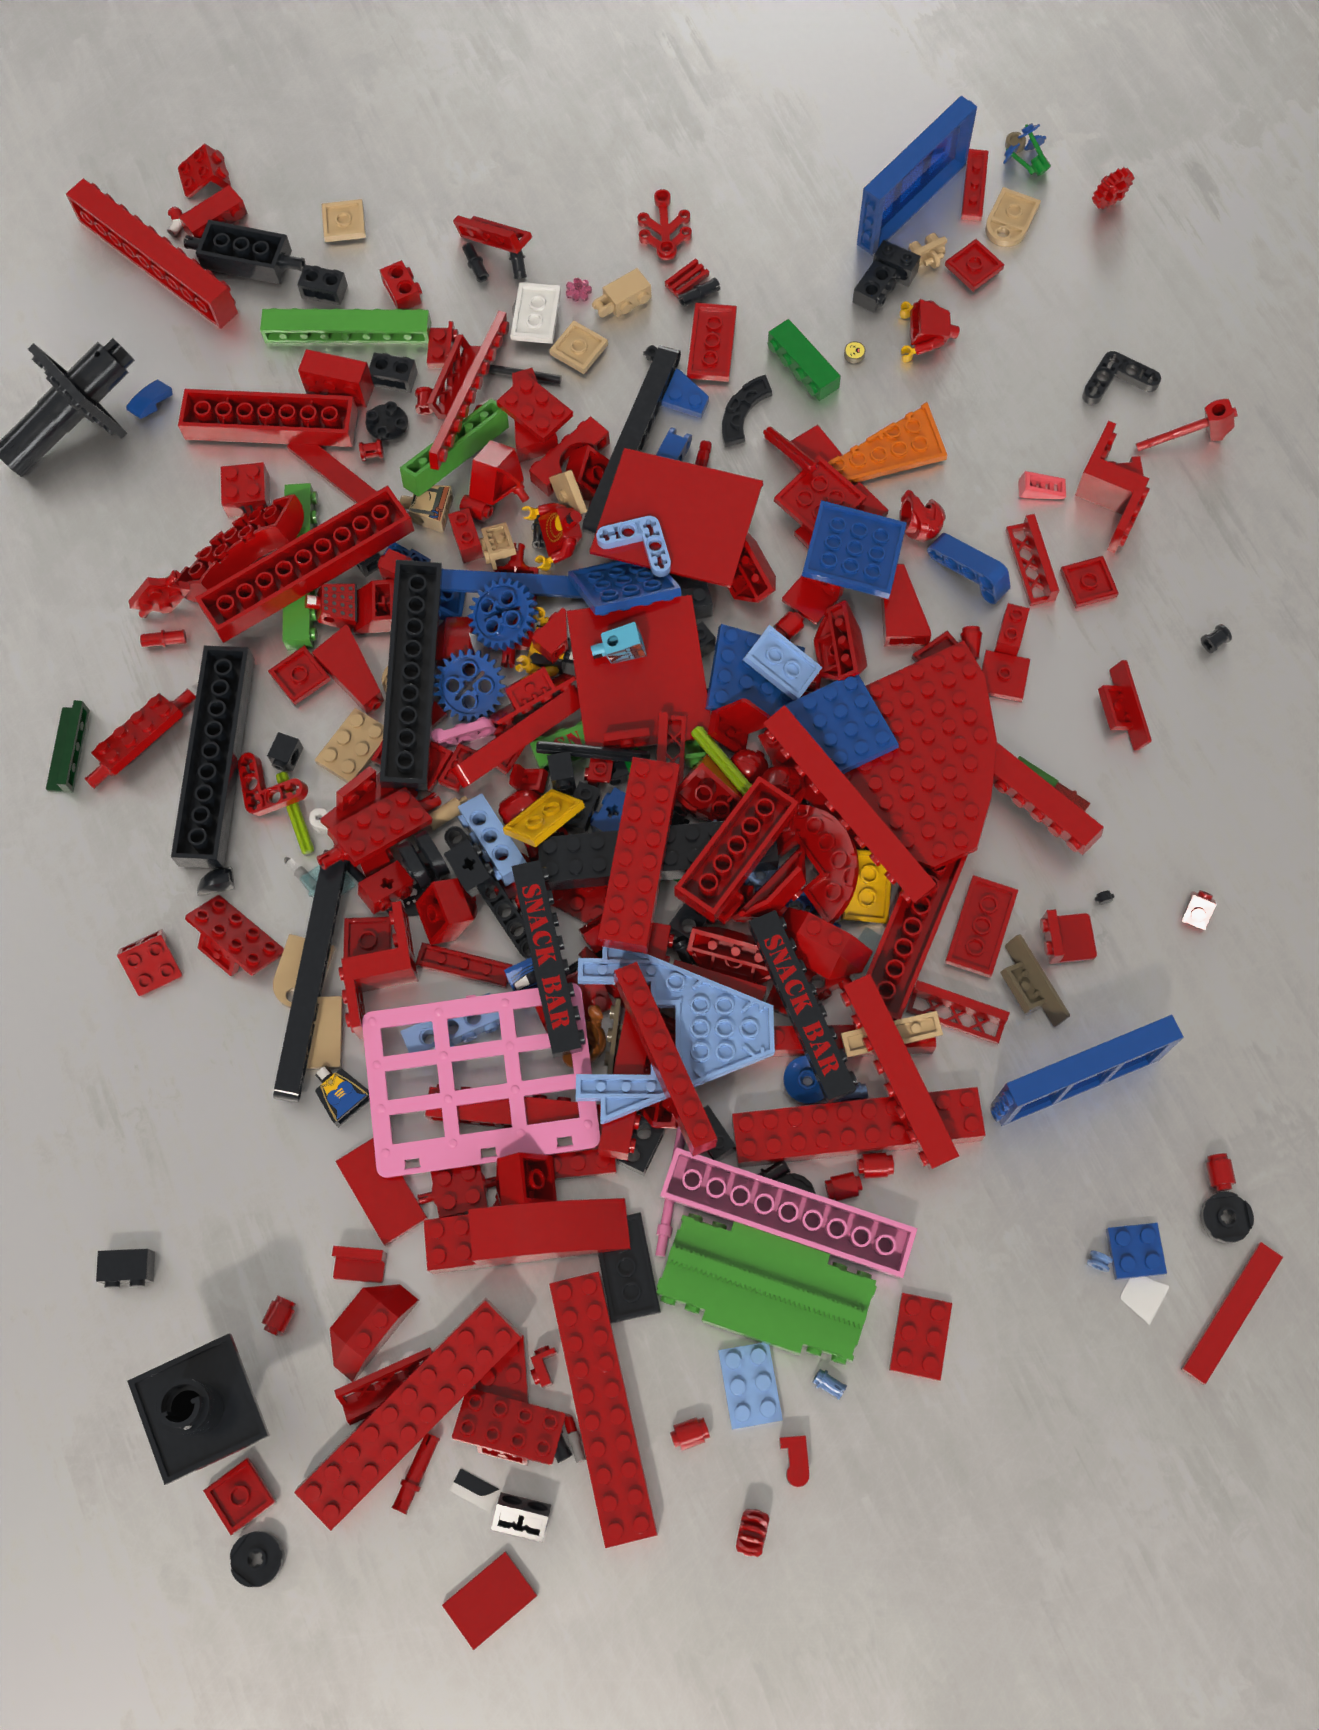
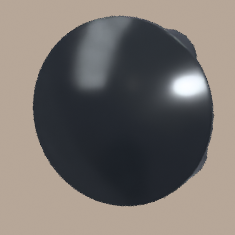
(386, 421)

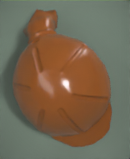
(595, 1035)

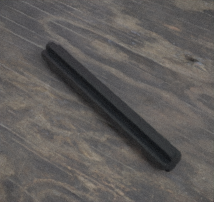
(588, 751)

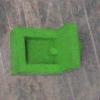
(693, 753)

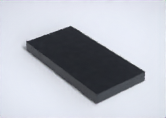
(630, 1277)

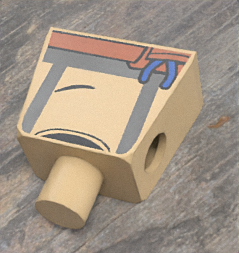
(430, 508)

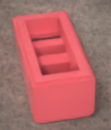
(1028, 488)

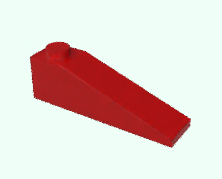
(708, 791)

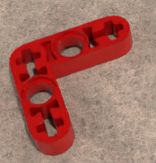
(263, 794)

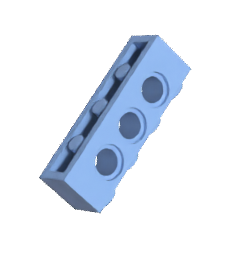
(477, 811)
(415, 1035)

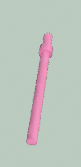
(664, 1229)

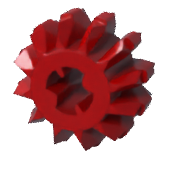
(752, 1532)

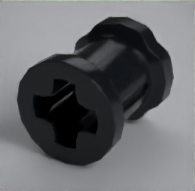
(1216, 638)

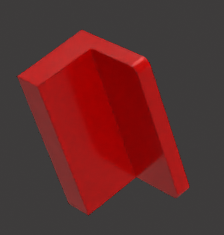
(359, 1264)

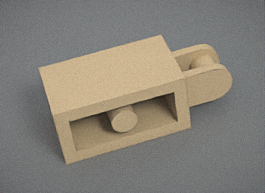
(623, 294)

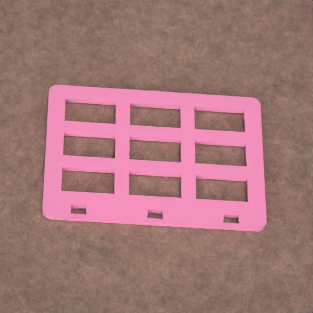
(465, 1149)

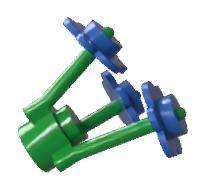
(1039, 163)

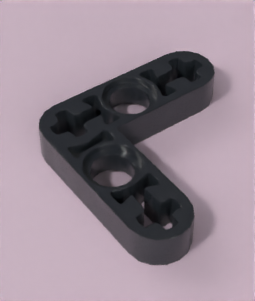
(1118, 370)

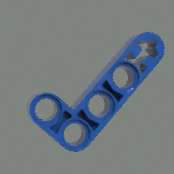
(972, 564)

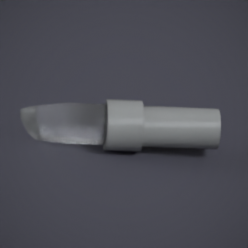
(298, 870)

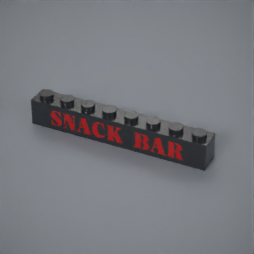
(547, 959)
(802, 1007)

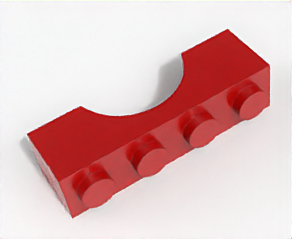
(586, 433)

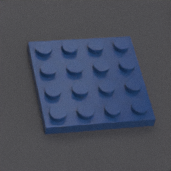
(854, 549)
(621, 586)
(735, 679)
(845, 723)

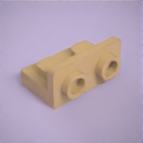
(496, 543)

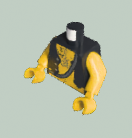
(535, 660)

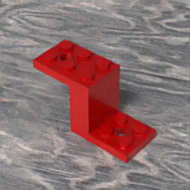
(1113, 487)
(378, 969)

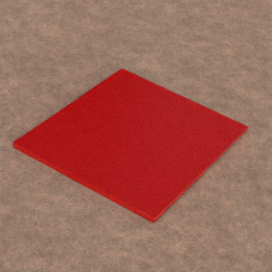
(698, 509)
(635, 690)

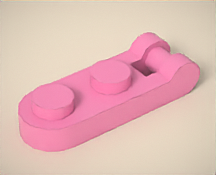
(463, 732)

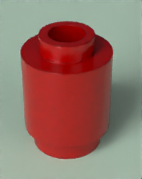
(478, 509)
(790, 625)
(875, 1165)
(1220, 1172)
(843, 1186)
(278, 1315)
(690, 1433)

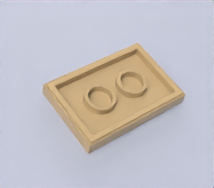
(327, 1034)

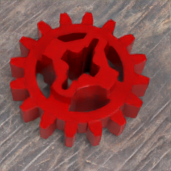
(1113, 188)

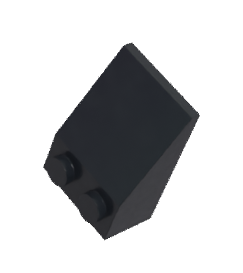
(700, 594)

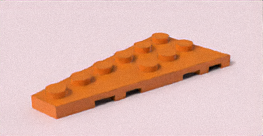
(894, 449)

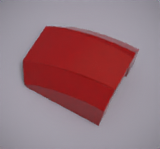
(452, 637)

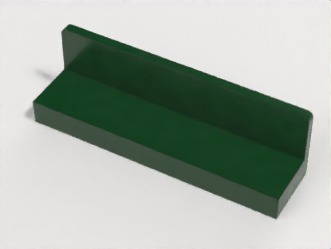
(68, 748)

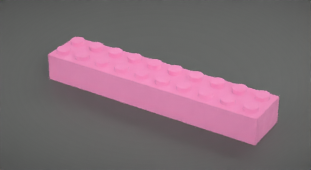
(789, 1213)

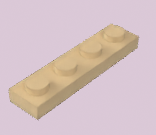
(911, 1030)

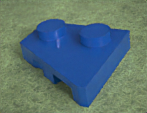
(685, 396)

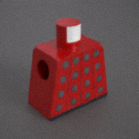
(335, 605)

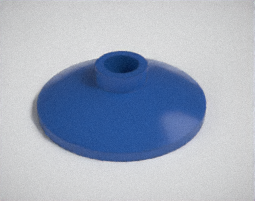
(793, 1082)

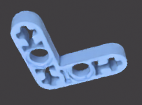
(641, 533)

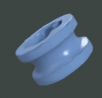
(1099, 1261)

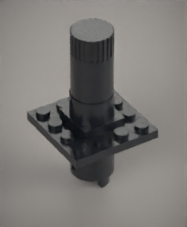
(66, 403)
(198, 1409)

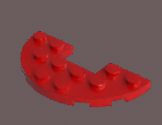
(831, 853)

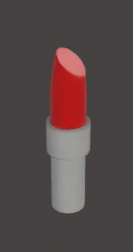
(574, 1439)

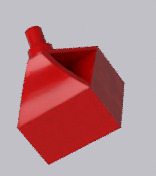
(496, 474)
(446, 910)
(524, 1179)

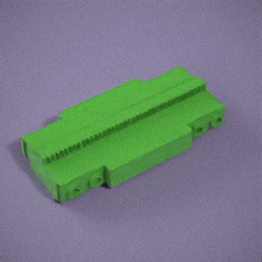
(766, 1288)

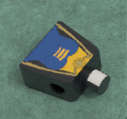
(340, 1094)

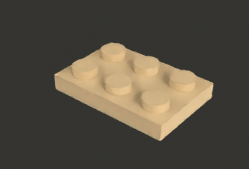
(351, 746)

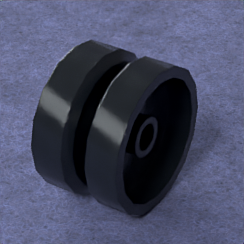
(421, 861)

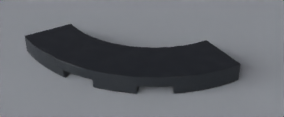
(739, 407)

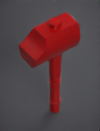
(1217, 421)

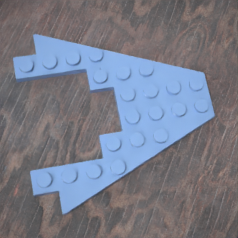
(714, 1030)

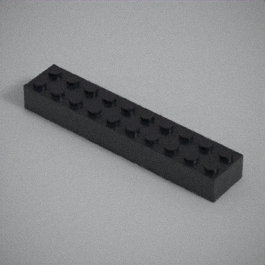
(411, 675)
(213, 757)
(588, 857)

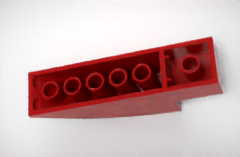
(525, 1233)

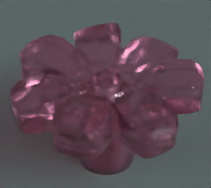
(578, 290)

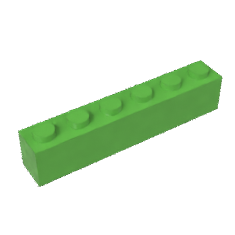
(476, 431)

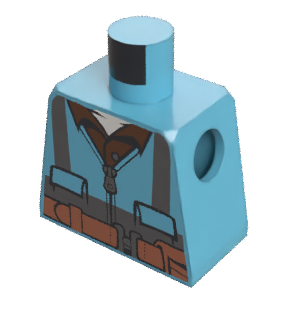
(620, 644)

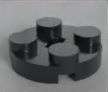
(1217, 1228)
(241, 1559)

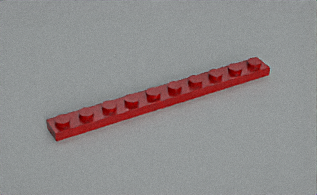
(467, 392)

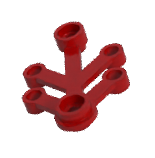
(666, 248)

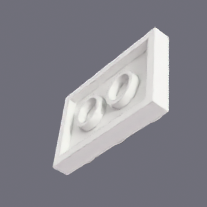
(535, 313)

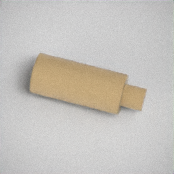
(446, 812)

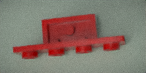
(1124, 707)

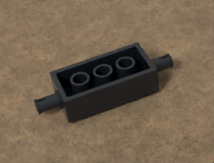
(244, 251)

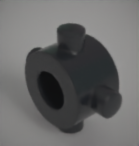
(650, 352)
(1104, 897)

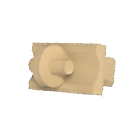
(931, 252)

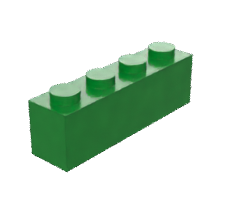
(803, 360)

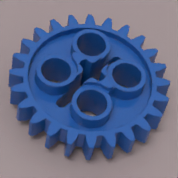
(503, 614)
(456, 670)

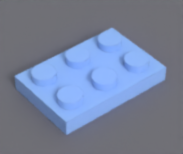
(782, 663)
(750, 1385)

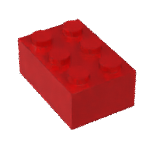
(336, 375)

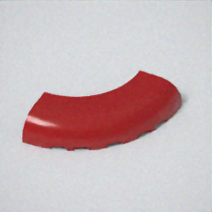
(244, 544)

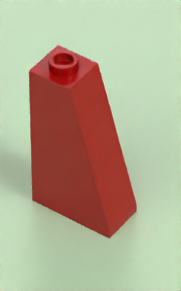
(903, 615)
(347, 667)

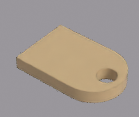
(1012, 216)
(288, 968)

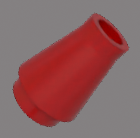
(972, 638)

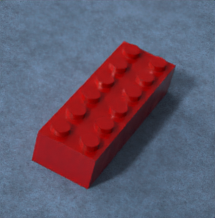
(736, 849)

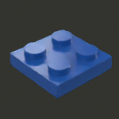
(1136, 1251)

